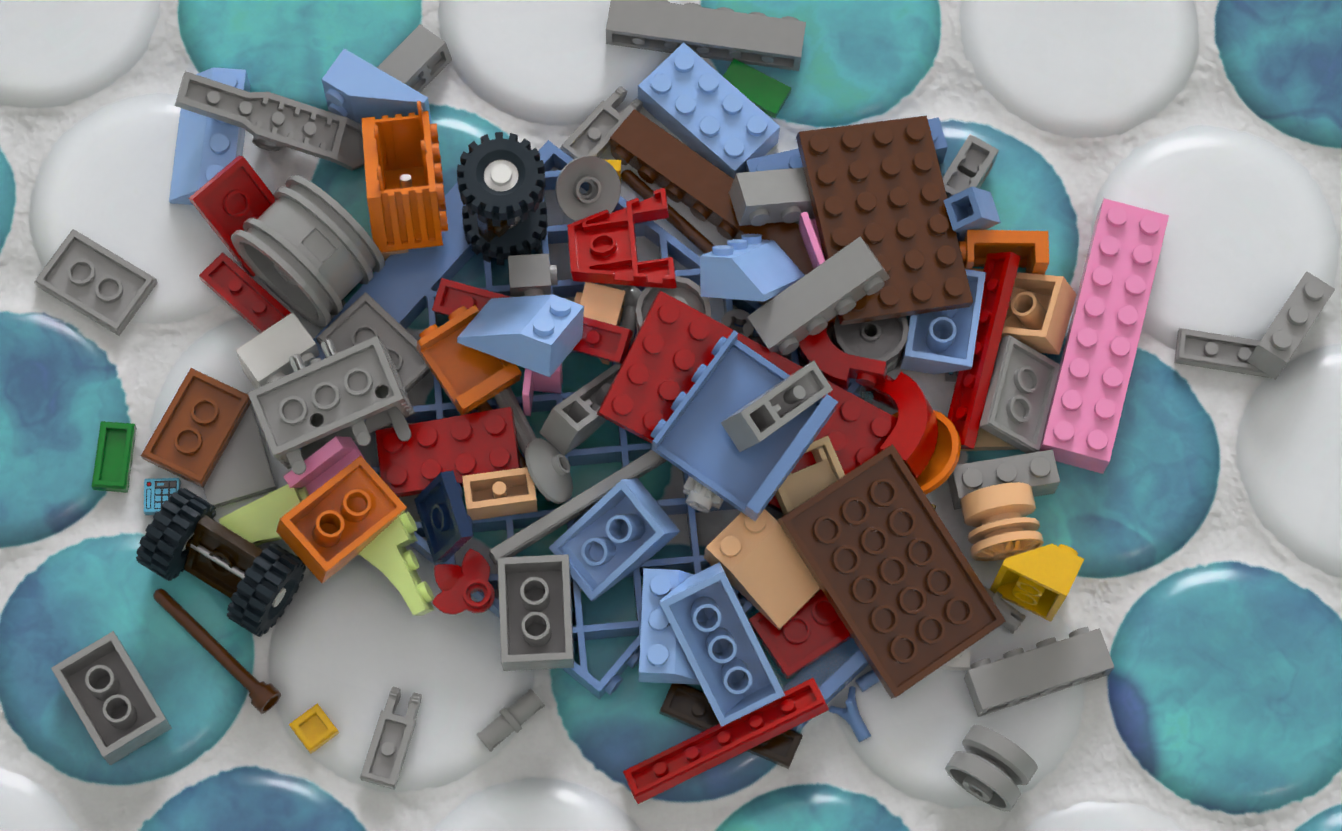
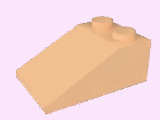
(1039, 311)
(763, 566)

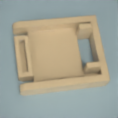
(811, 480)

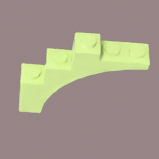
(387, 552)

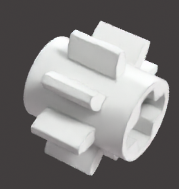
(700, 497)

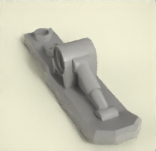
(276, 120)

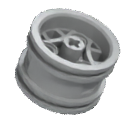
(308, 250)

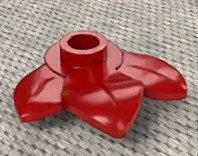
(461, 582)

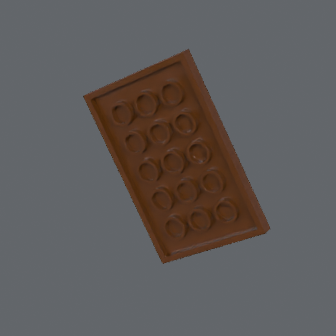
(889, 191)
(891, 571)

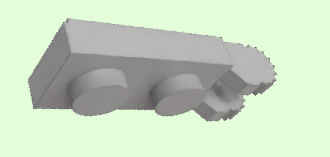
(595, 132)
(390, 742)

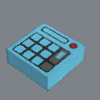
(157, 492)

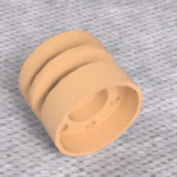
(1001, 521)

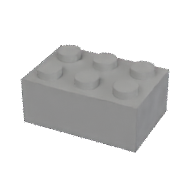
(535, 612)
(111, 698)

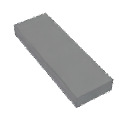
(1216, 352)

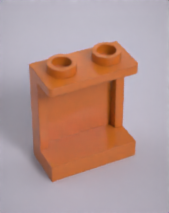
(1030, 245)
(463, 372)

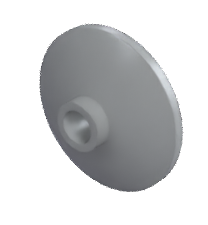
(603, 187)
(549, 470)

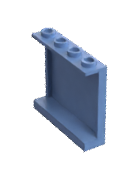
(703, 449)

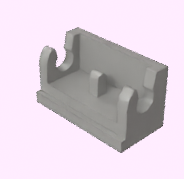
(417, 59)

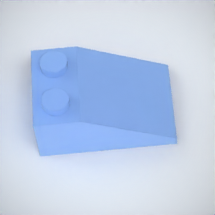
(362, 91)
(527, 331)
(615, 537)

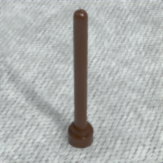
(675, 218)
(263, 695)

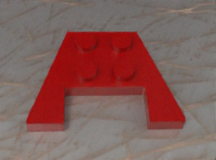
(606, 249)

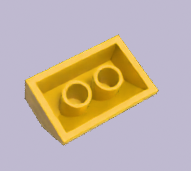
(1038, 578)

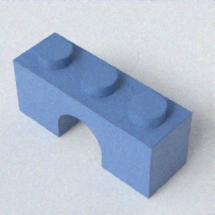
(971, 211)

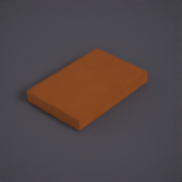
(196, 427)

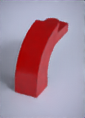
(839, 366)
(916, 426)

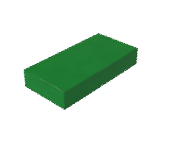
(758, 87)
(114, 456)

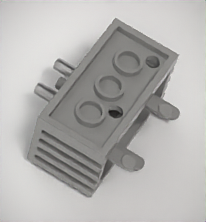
(332, 401)

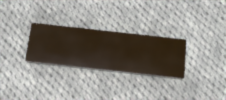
(694, 710)

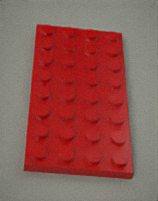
(673, 347)

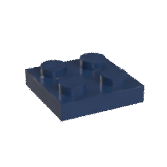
(444, 516)

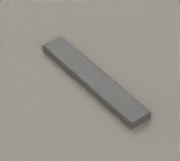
(574, 507)

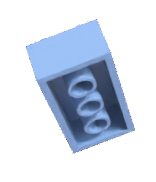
(707, 112)

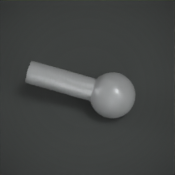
(629, 308)

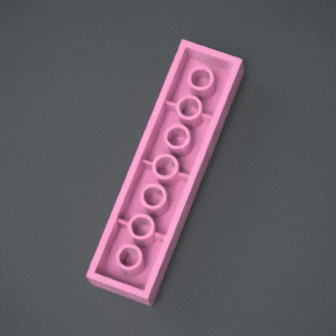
(1104, 335)

